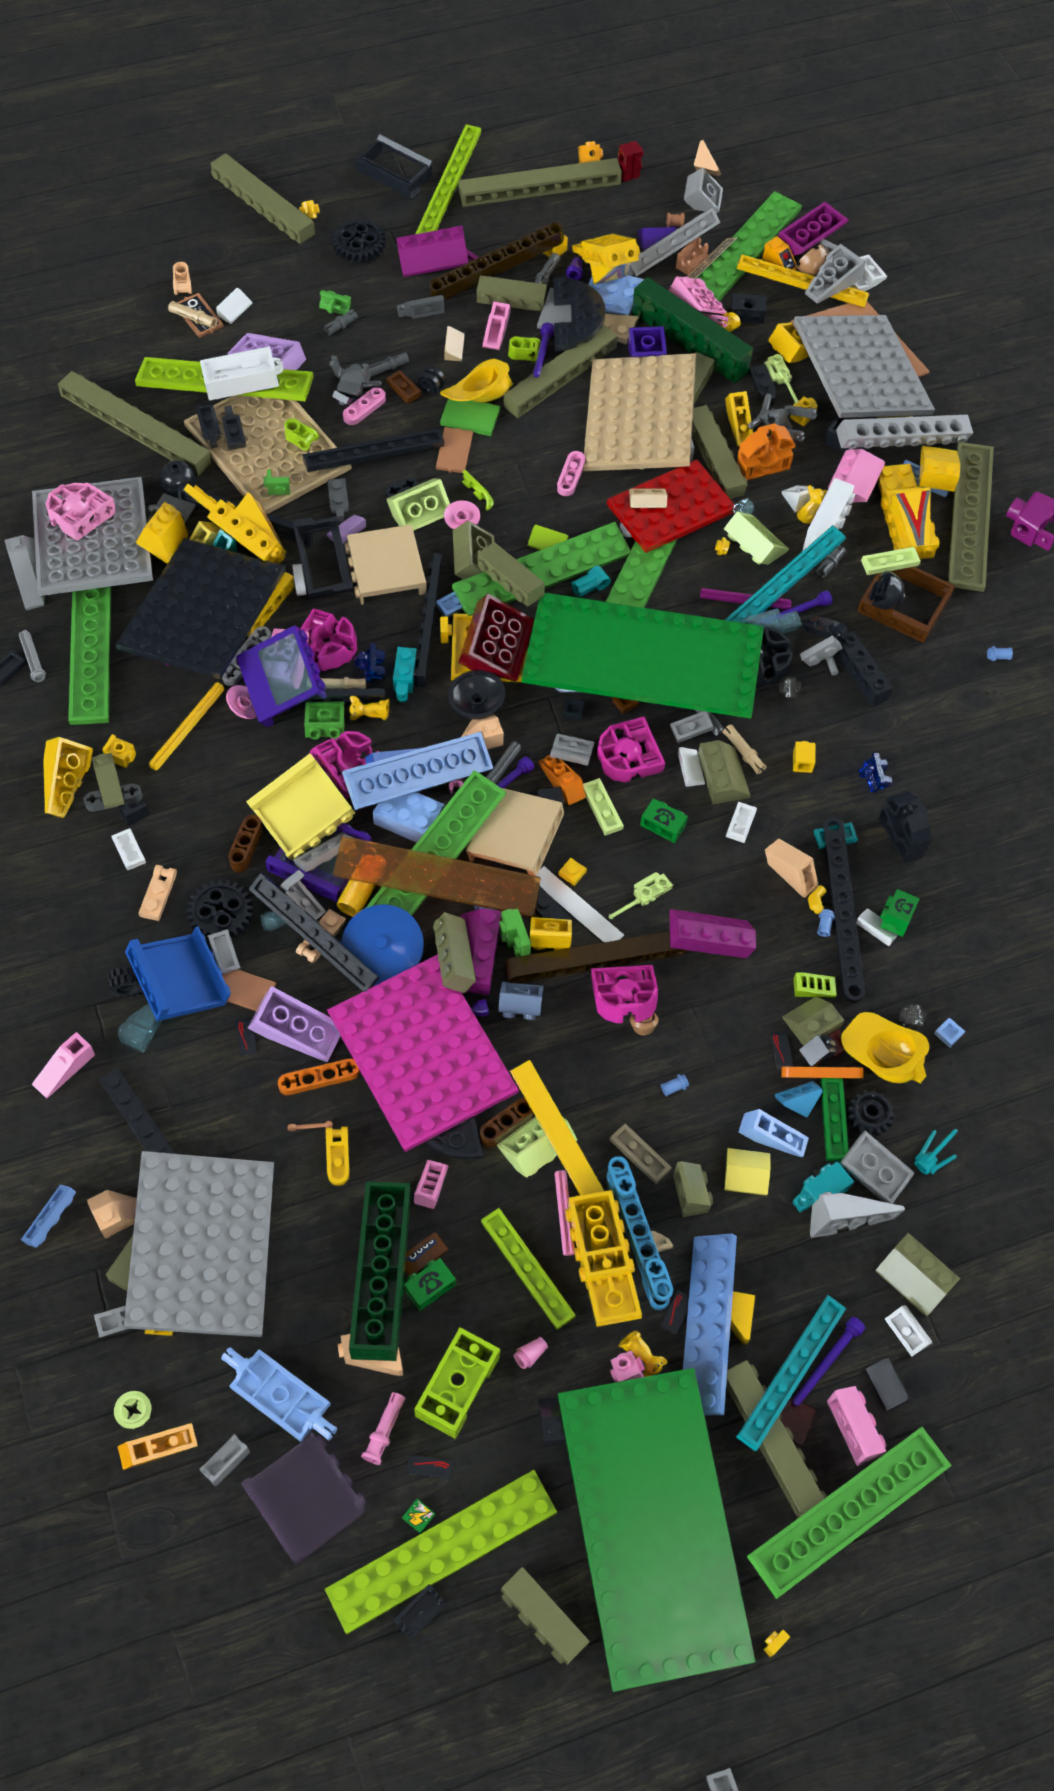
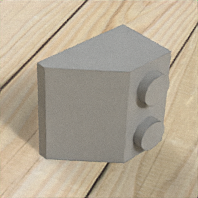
(703, 191)

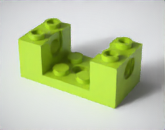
(446, 1404)

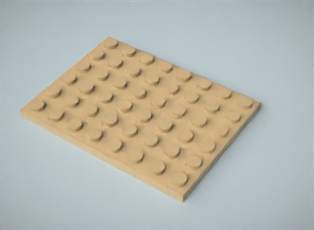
(640, 412)
(266, 449)

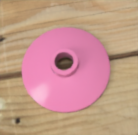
(460, 512)
(240, 702)

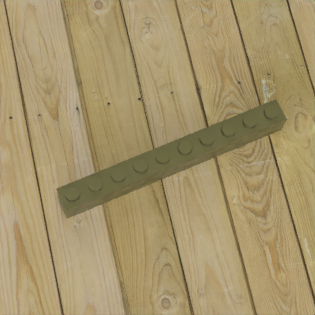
(539, 182)
(134, 422)

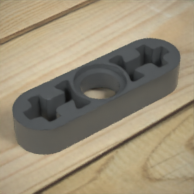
(126, 790)

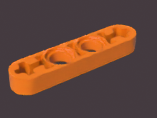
(823, 1072)
(320, 1080)

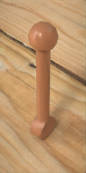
(292, 1127)

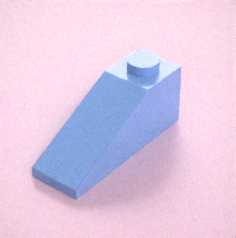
(772, 1133)

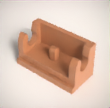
(691, 256)

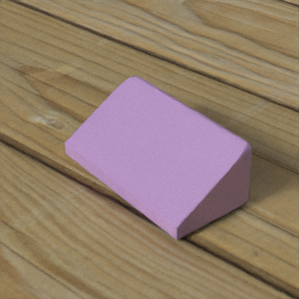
(350, 526)

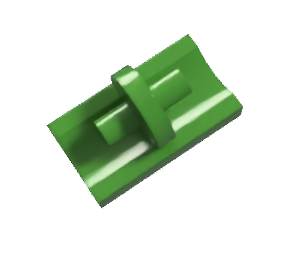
(334, 302)

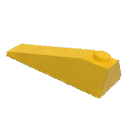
(63, 770)

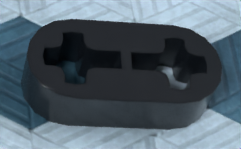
(400, 486)

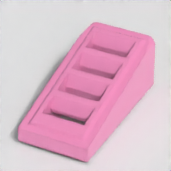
(427, 1197)

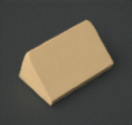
(454, 344)
(648, 498)

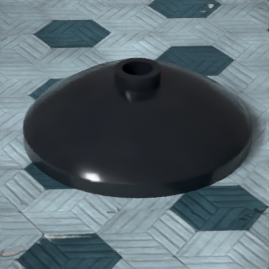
(476, 687)

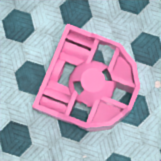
(77, 507)

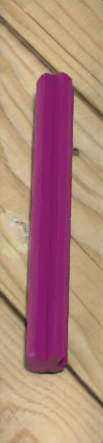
(739, 598)

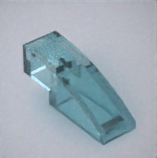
(773, 619)

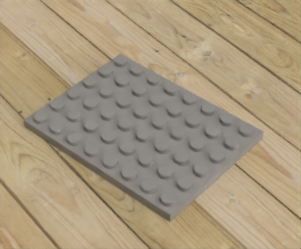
(863, 366)
(102, 556)
(200, 1245)

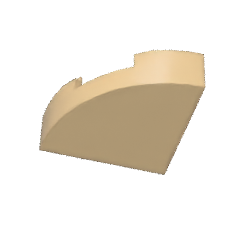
(662, 1242)

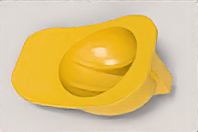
(482, 384)
(886, 1048)

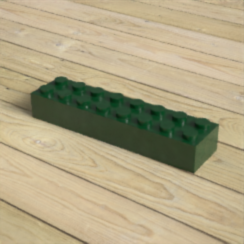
(691, 329)
(380, 1272)

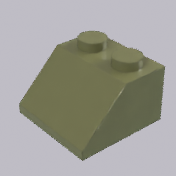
(813, 1019)
(692, 1189)

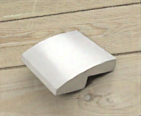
(872, 275)

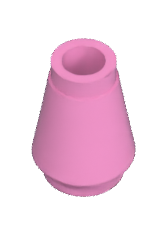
(529, 1353)

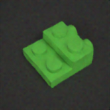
(324, 719)
(514, 932)

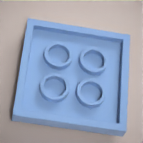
(617, 294)

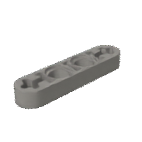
(251, 641)

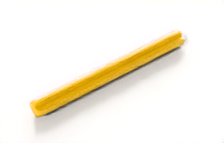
(186, 726)

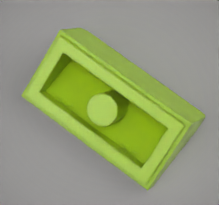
(544, 537)

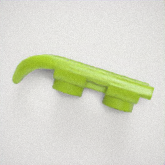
(480, 492)

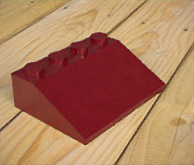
(496, 639)

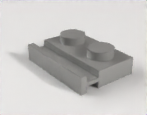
(572, 749)

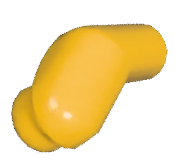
(815, 899)

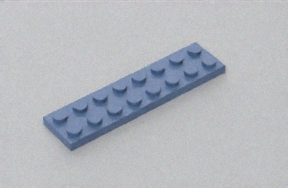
(417, 770)
(710, 1317)

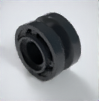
(431, 380)

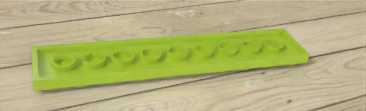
(189, 377)
(440, 1551)

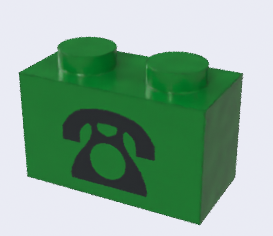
(664, 820)
(899, 913)
(429, 1283)

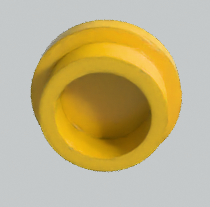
(722, 546)

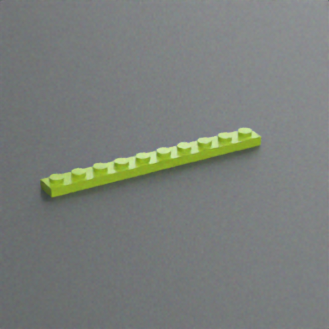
(449, 179)

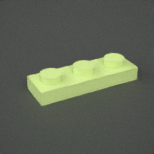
(890, 560)
(602, 807)

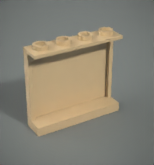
(385, 561)
(518, 831)

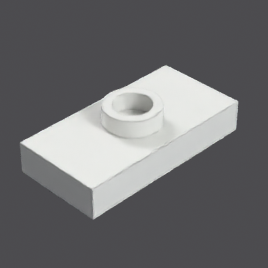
(741, 822)
(128, 849)

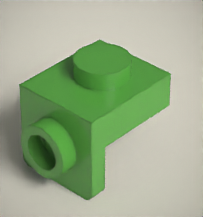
(276, 485)

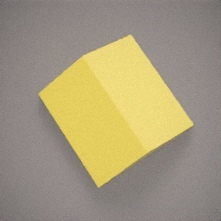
(747, 1171)

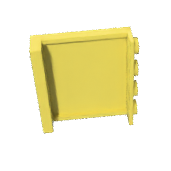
(301, 807)

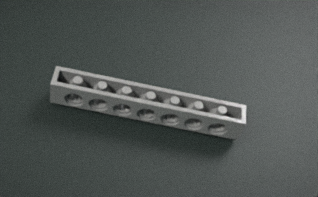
(904, 431)

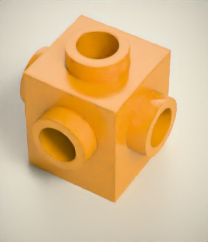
(584, 150)

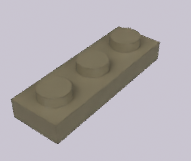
(640, 1153)

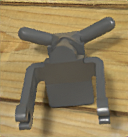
(353, 378)
(780, 417)

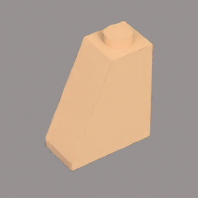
(793, 866)
(388, 1367)

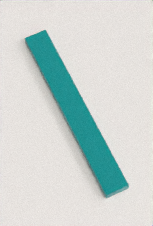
(789, 575)
(791, 1373)

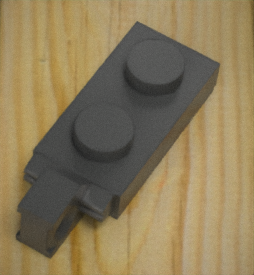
(422, 307)
(338, 498)

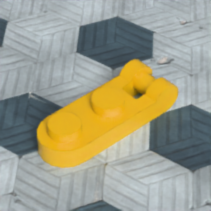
(337, 1155)

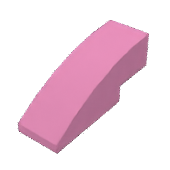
(496, 325)

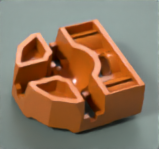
(766, 451)

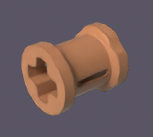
(675, 220)

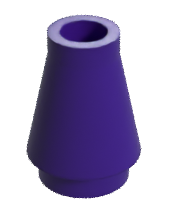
(575, 269)

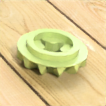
(129, 1400)

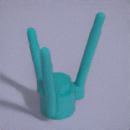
(927, 1161)

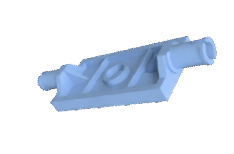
(279, 1394)

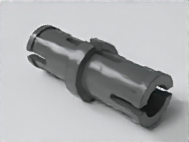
(340, 322)
(831, 561)

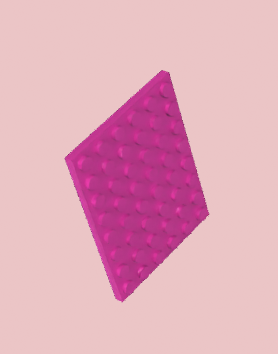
(422, 1053)

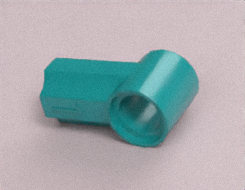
(593, 580)

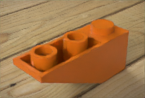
(563, 776)

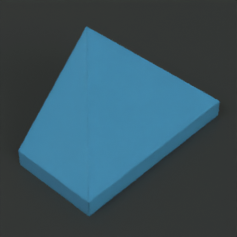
(800, 1098)

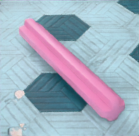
(562, 1198)

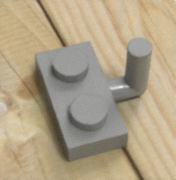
(821, 651)

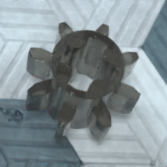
(789, 686)
(912, 1016)

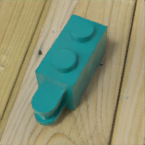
(404, 672)

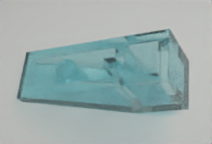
(139, 1029)

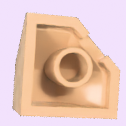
(490, 730)
(112, 1211)

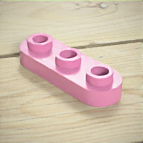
(364, 406)
(567, 483)

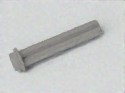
(37, 673)

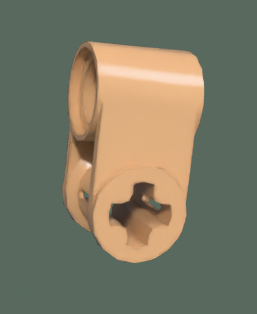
(181, 279)

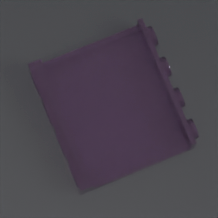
(305, 1498)

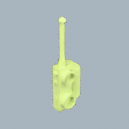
(781, 373)
(647, 894)

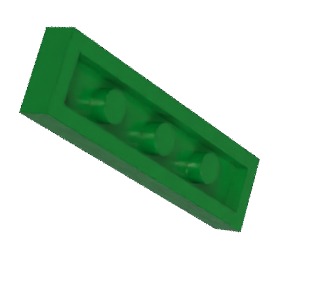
(834, 1118)

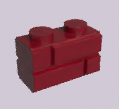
(630, 160)

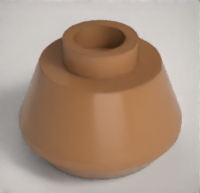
(646, 1026)

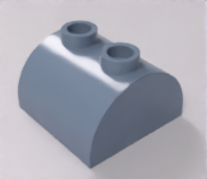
(520, 999)

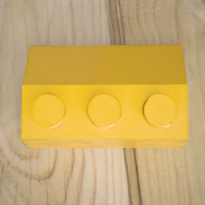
(163, 533)

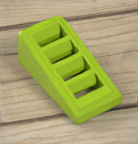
(801, 991)

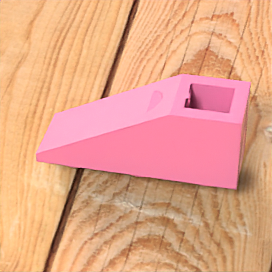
(63, 1065)

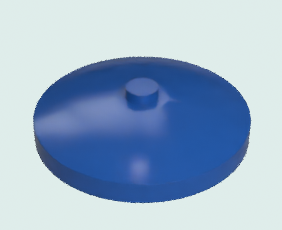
(385, 940)

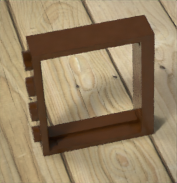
(900, 621)

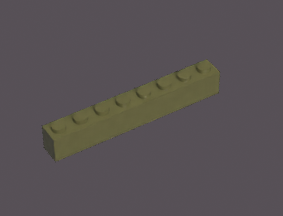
(262, 198)
(559, 372)
(777, 1447)

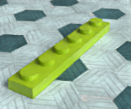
(528, 1269)

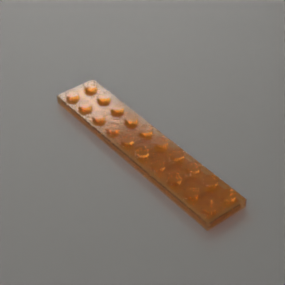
(436, 876)

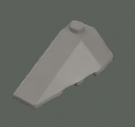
(836, 274)
(23, 560)
(844, 1210)

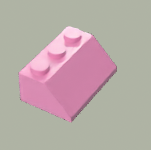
(861, 470)
(856, 1425)

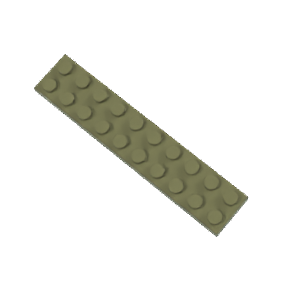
(971, 518)

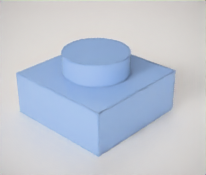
(949, 1032)

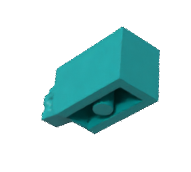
(832, 1179)

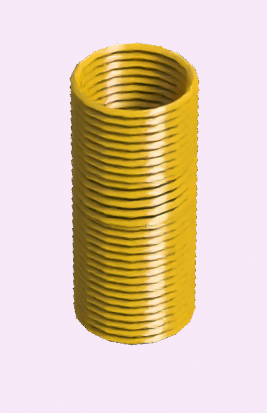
(354, 897)

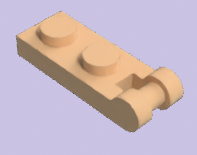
(157, 893)
(333, 923)

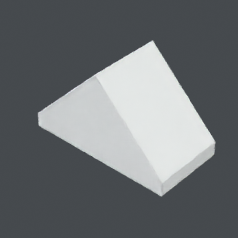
(797, 496)

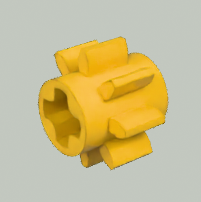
(309, 209)

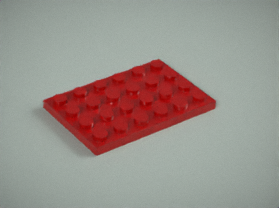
(692, 503)

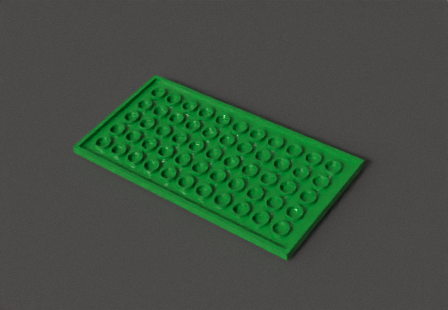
(644, 655)
(654, 1530)

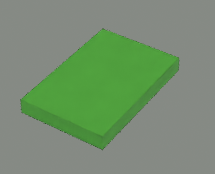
(470, 416)

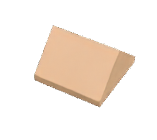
(705, 160)

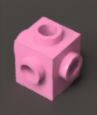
(626, 1367)

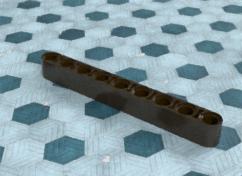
(498, 260)
(589, 957)

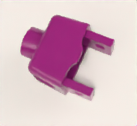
(1031, 519)

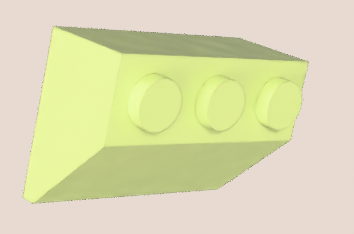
(419, 504)
(755, 538)
(529, 1148)

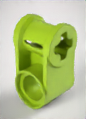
(522, 348)
(299, 434)

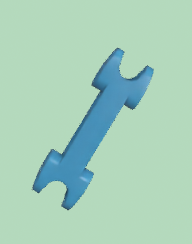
(652, 1268)

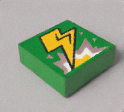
(418, 1516)

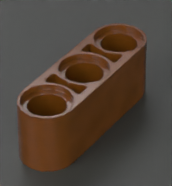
(244, 835)
(501, 1131)

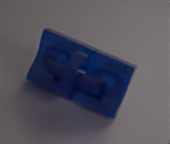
(367, 662)
(873, 772)

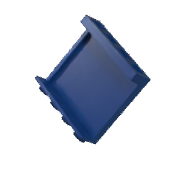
(178, 975)

